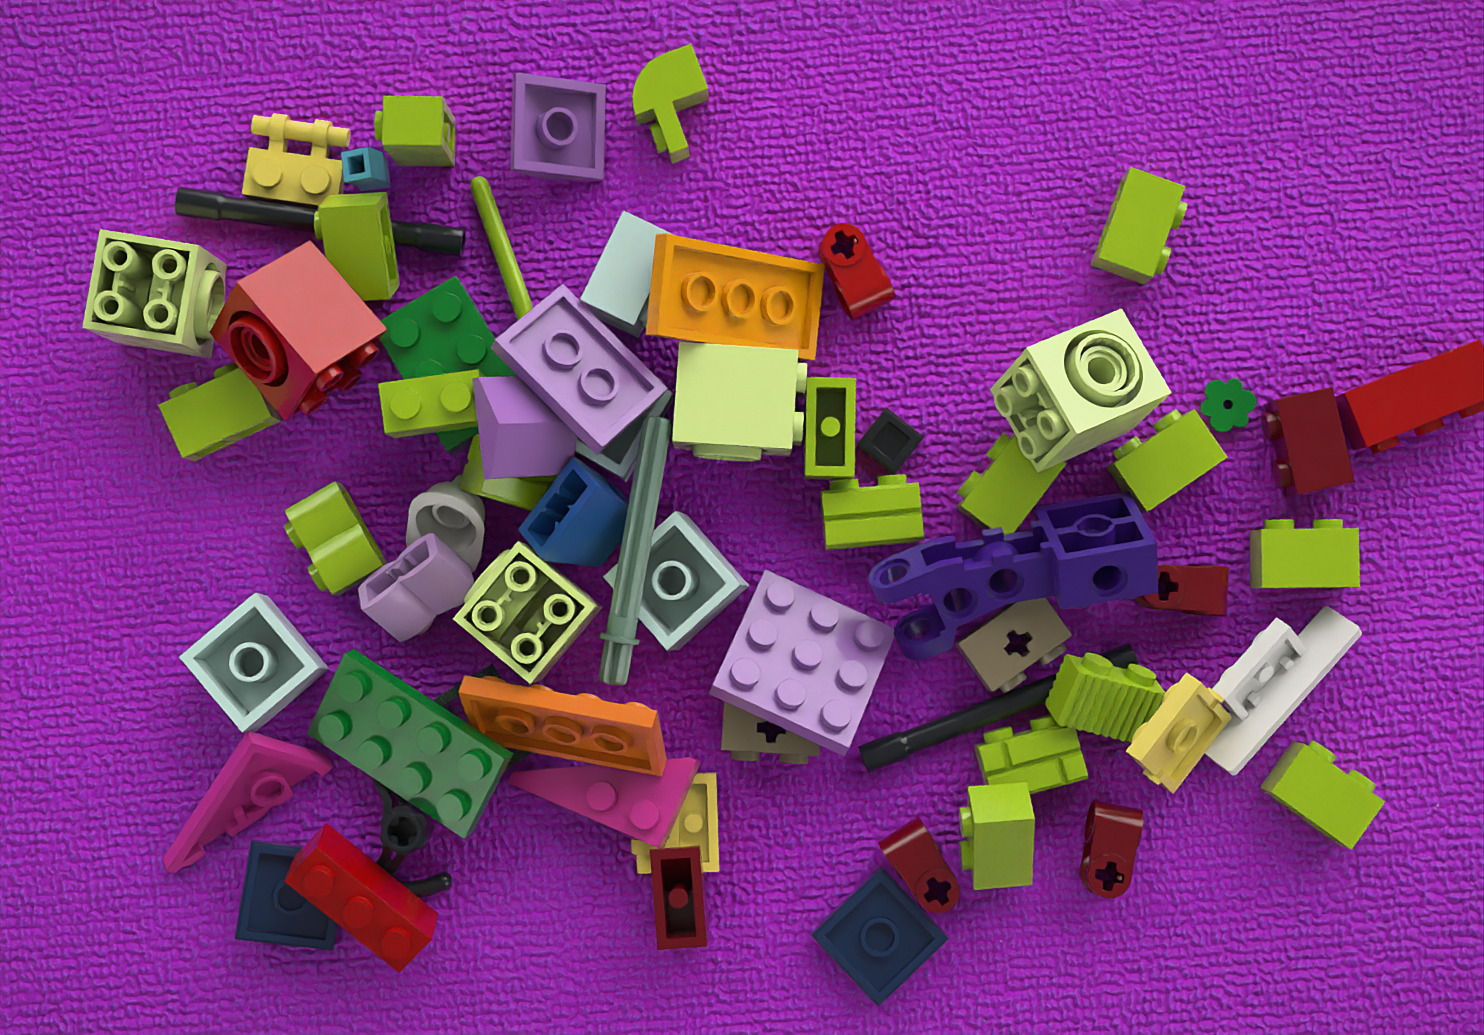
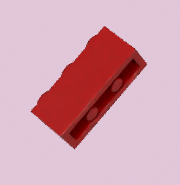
(1414, 398)
(362, 897)

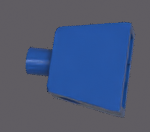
(577, 518)

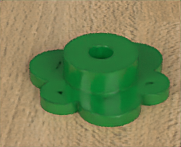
(1240, 404)

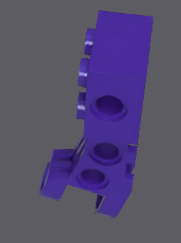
(1074, 551)

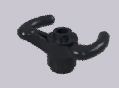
(406, 831)

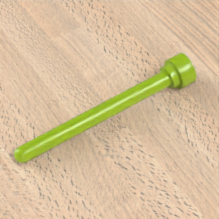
(501, 246)

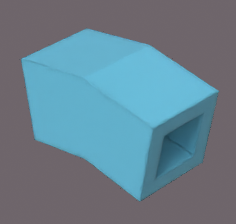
(375, 173)

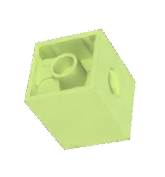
(155, 293)
(1079, 390)
(737, 401)
(526, 611)

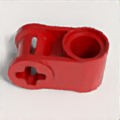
(858, 280)

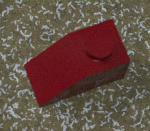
(679, 897)

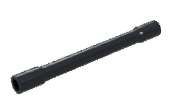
(218, 207)
(903, 744)

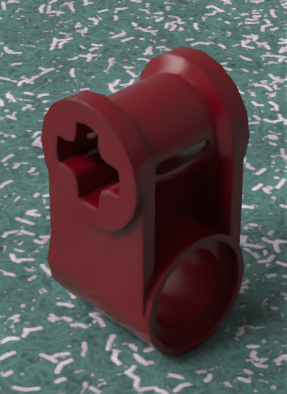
(1190, 590)
(1110, 841)
(918, 859)

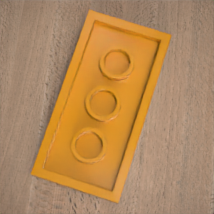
(733, 296)

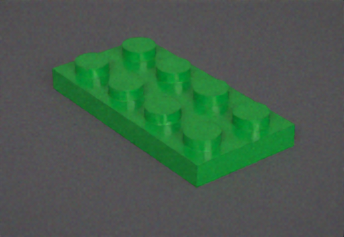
(409, 743)

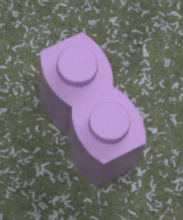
(416, 587)

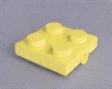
(1179, 732)

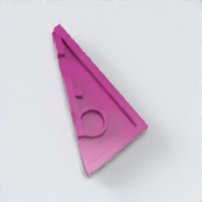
(245, 789)
(619, 798)

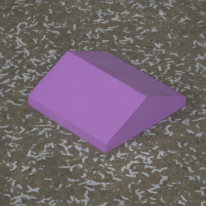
(557, 128)
(519, 431)

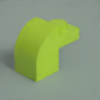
(662, 89)

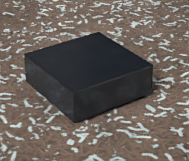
(890, 441)

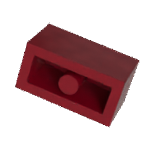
(1307, 442)

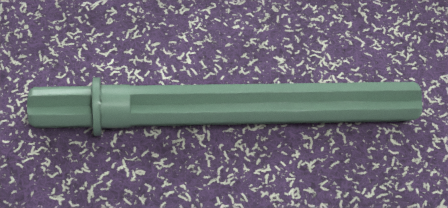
(634, 551)

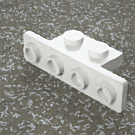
(1274, 680)

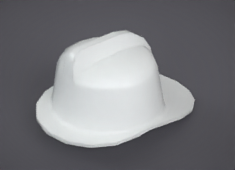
(452, 516)

